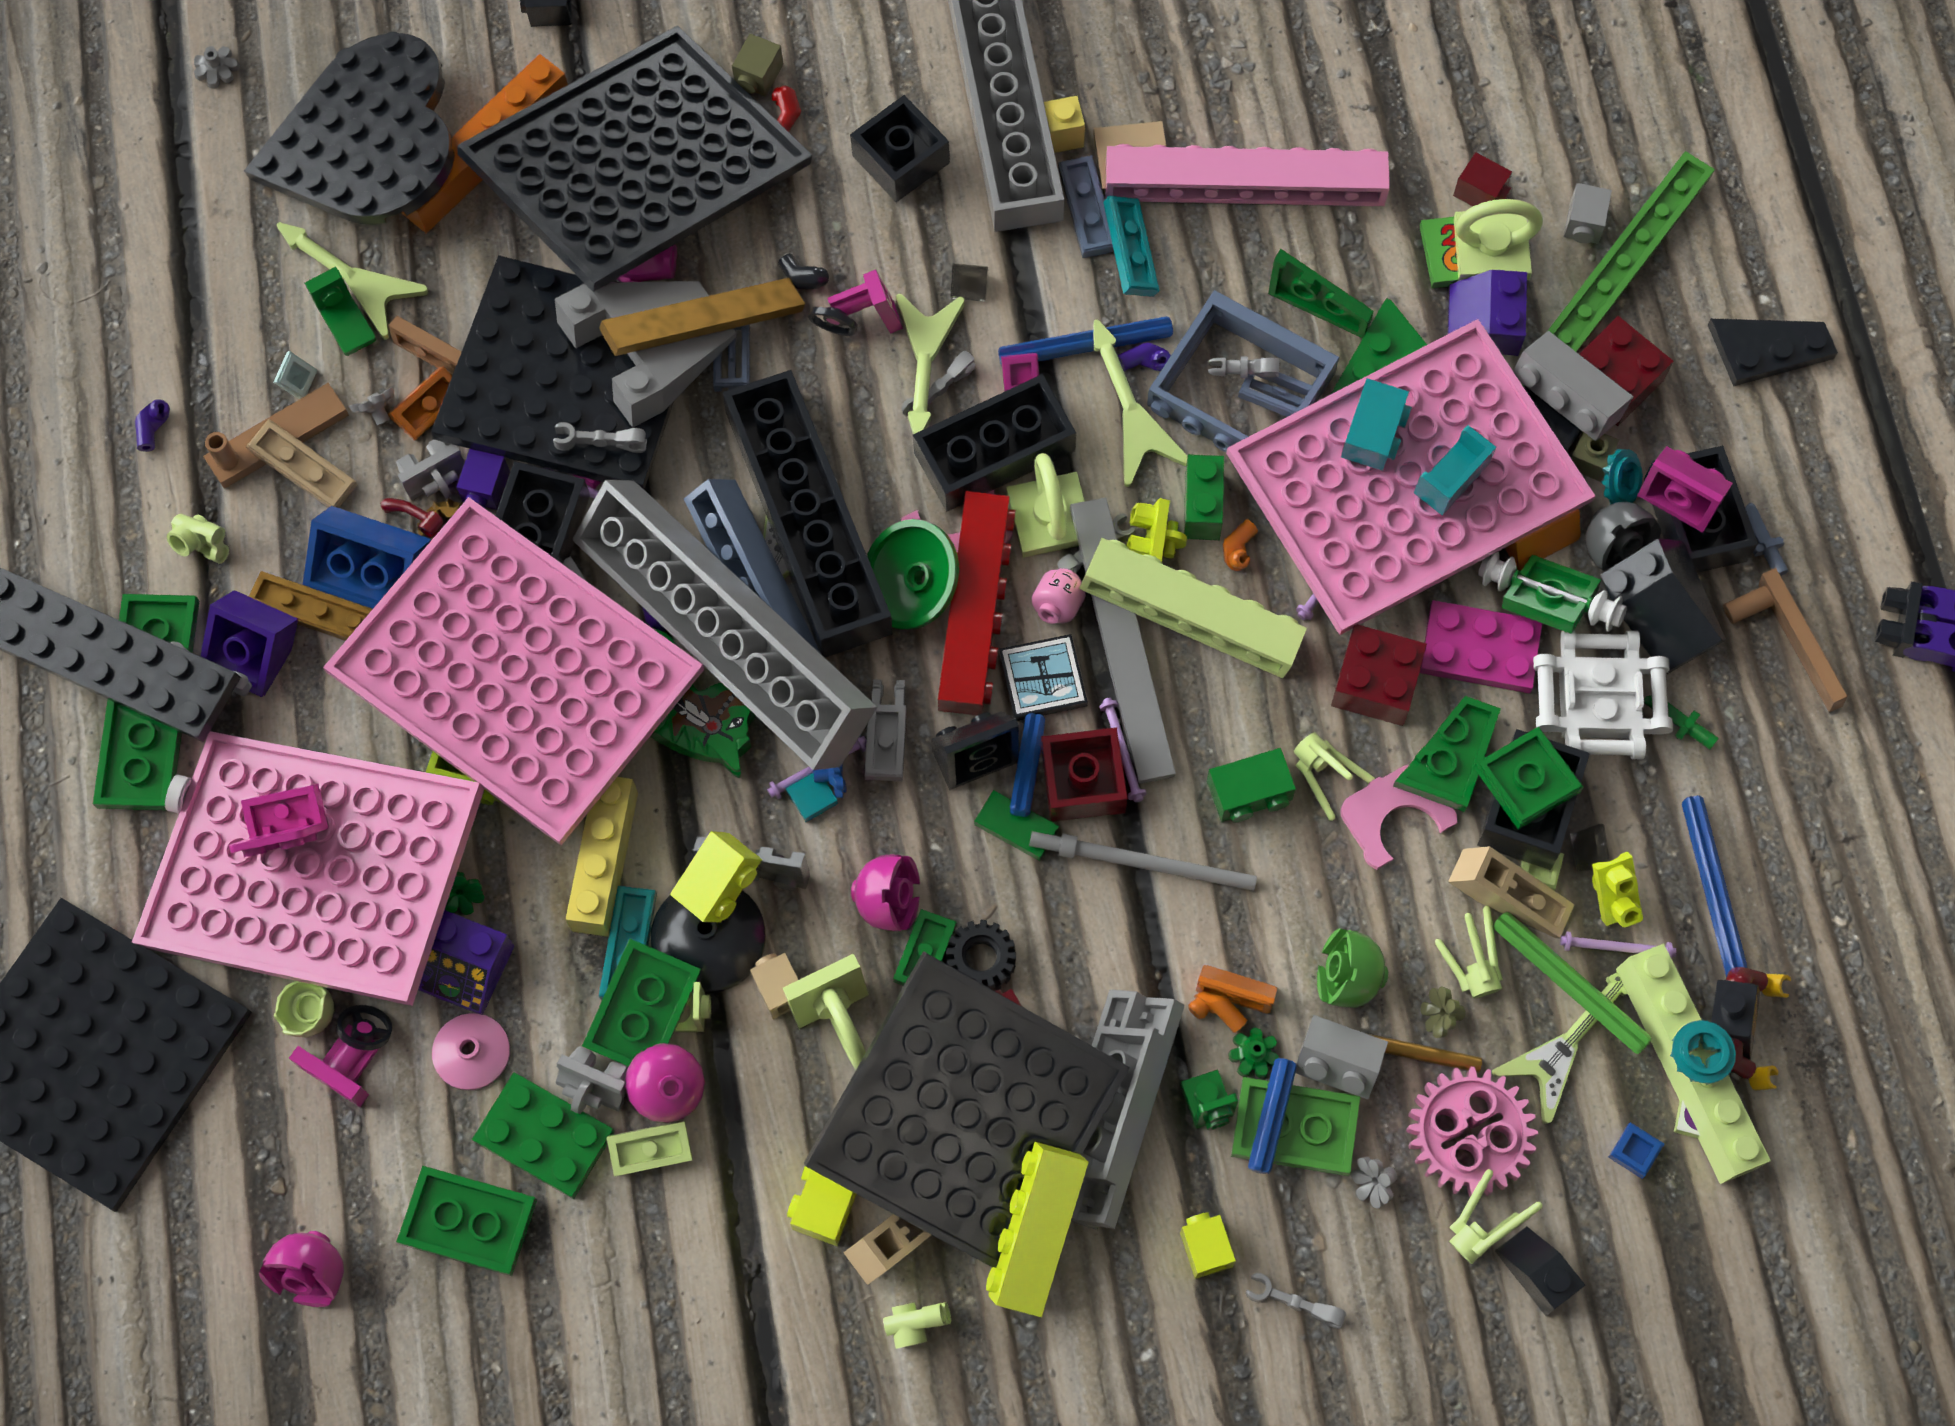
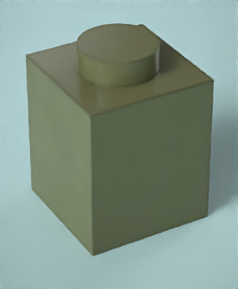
(757, 65)

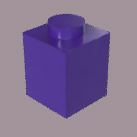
(483, 478)

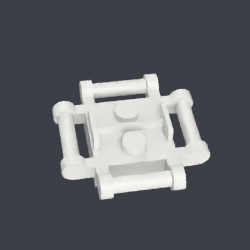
(1603, 695)

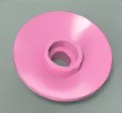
(483, 1064)

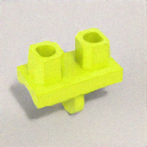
(1157, 538)
(1617, 891)

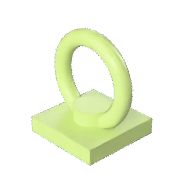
(1495, 237)
(1043, 509)
(828, 996)

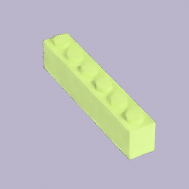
(1193, 607)
(1715, 1108)

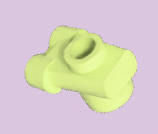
(199, 535)
(909, 1324)

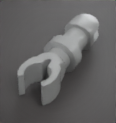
(1258, 367)

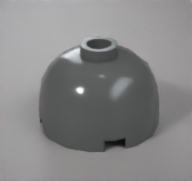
(1619, 533)

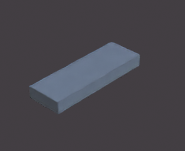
(1086, 205)

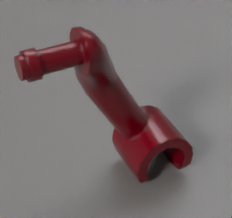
(430, 521)

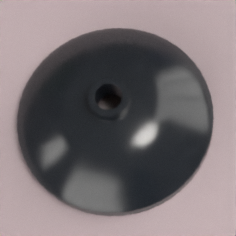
(723, 953)

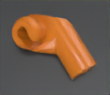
(1235, 548)
(1219, 1005)

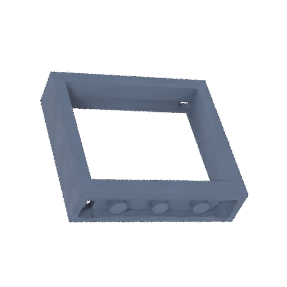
(1254, 329)

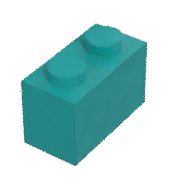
(1375, 425)

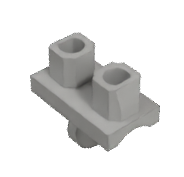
(433, 472)
(588, 1084)

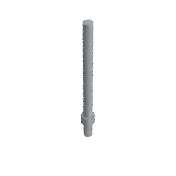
(1070, 846)

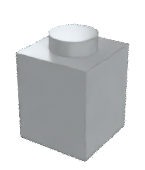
(1587, 213)

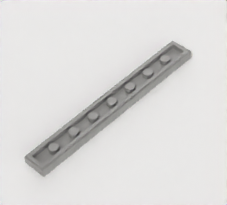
(1125, 657)

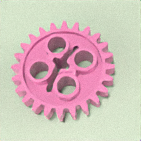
(1453, 1100)

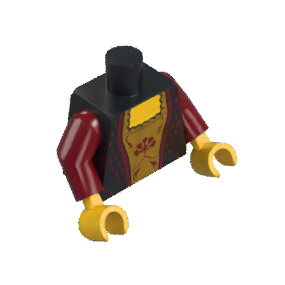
(1736, 1012)

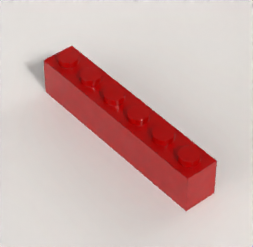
(974, 604)

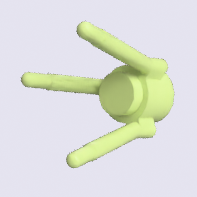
(1319, 754)
(1485, 975)
(1473, 1240)

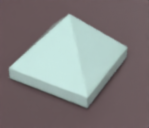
(295, 375)

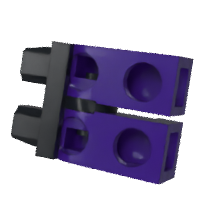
(1924, 623)

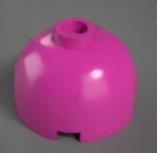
(886, 891)
(664, 1083)
(304, 1266)

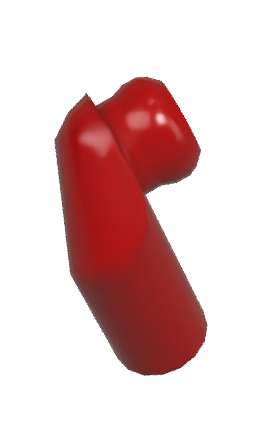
(788, 104)

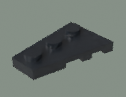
(1769, 347)

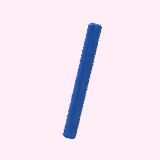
(1083, 341)
(1713, 883)

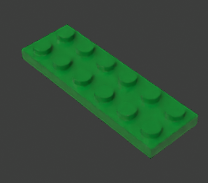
(136, 751)

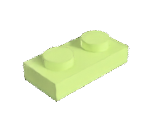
(649, 1148)

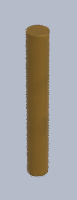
(1431, 1054)

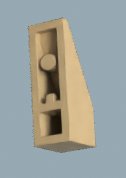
(1508, 888)
(884, 1247)

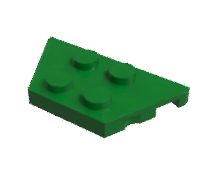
(1385, 342)

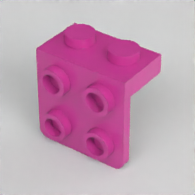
(282, 820)

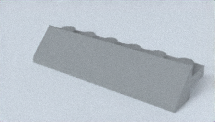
(1141, 1036)

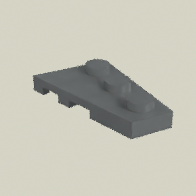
(785, 872)

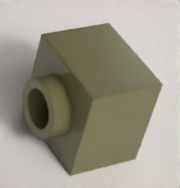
(1592, 455)

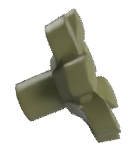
(1442, 1012)

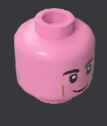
(1058, 596)

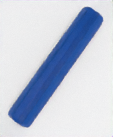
(1027, 765)
(1272, 1116)

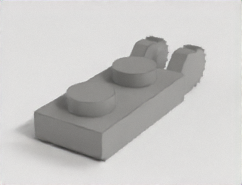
(886, 735)

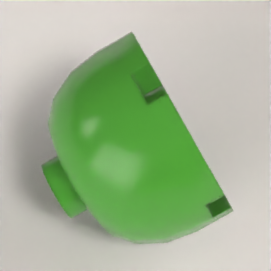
(1352, 970)

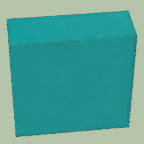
(811, 797)

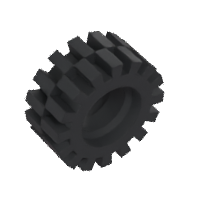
(991, 936)

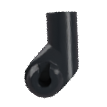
(803, 276)

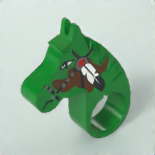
(708, 726)

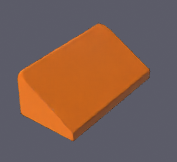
(422, 405)
(1546, 539)
(1237, 988)

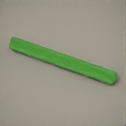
(1572, 983)

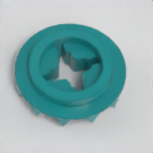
(1622, 476)
(1713, 1039)

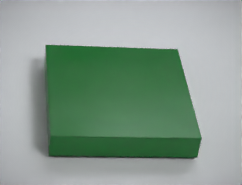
(1528, 777)

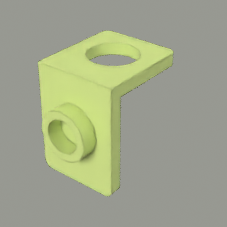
(700, 1010)

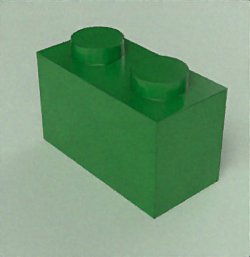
(1204, 497)
(1251, 786)

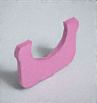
(1368, 807)

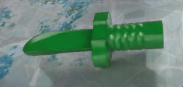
(1688, 725)

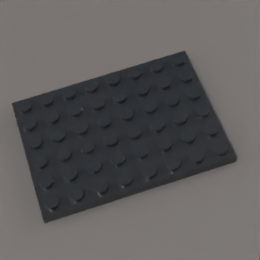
(634, 157)

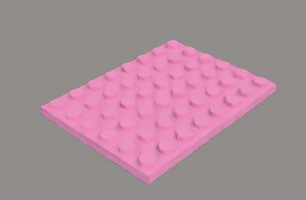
(1362, 529)
(514, 670)
(329, 913)

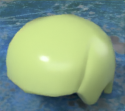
(304, 1009)

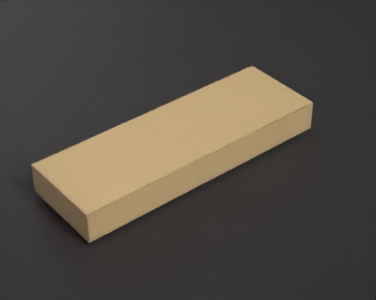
(301, 465)

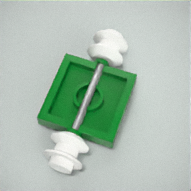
(1551, 593)

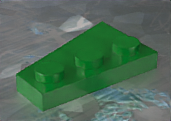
(1314, 294)
(1446, 764)

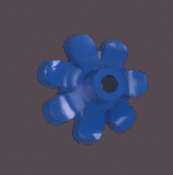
(834, 776)

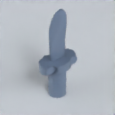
(1767, 545)

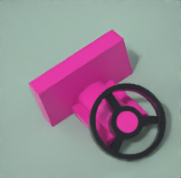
(868, 294)
(348, 1054)

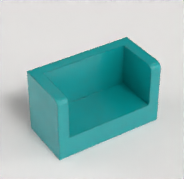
(1455, 471)

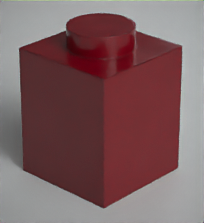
(1483, 181)

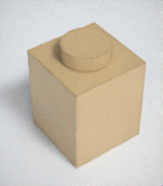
(770, 977)

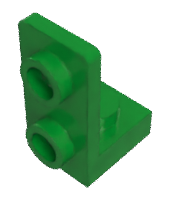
(340, 311)
(1209, 1100)

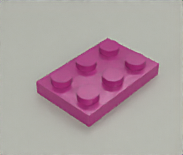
(1481, 646)

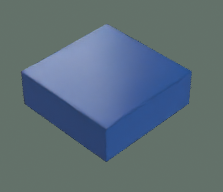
(1636, 1150)

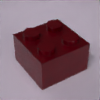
(1628, 361)
(1379, 674)
(1083, 774)

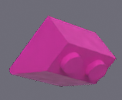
(1684, 488)

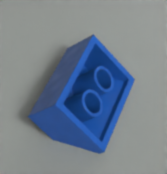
(357, 556)

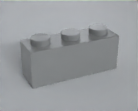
(1572, 385)

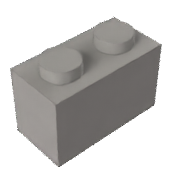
(1341, 1057)

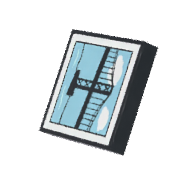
(1043, 677)

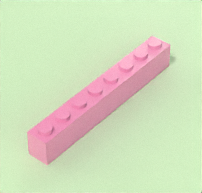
(1248, 175)

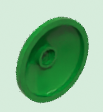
(899, 562)

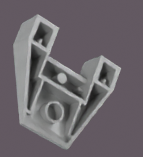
(659, 371)

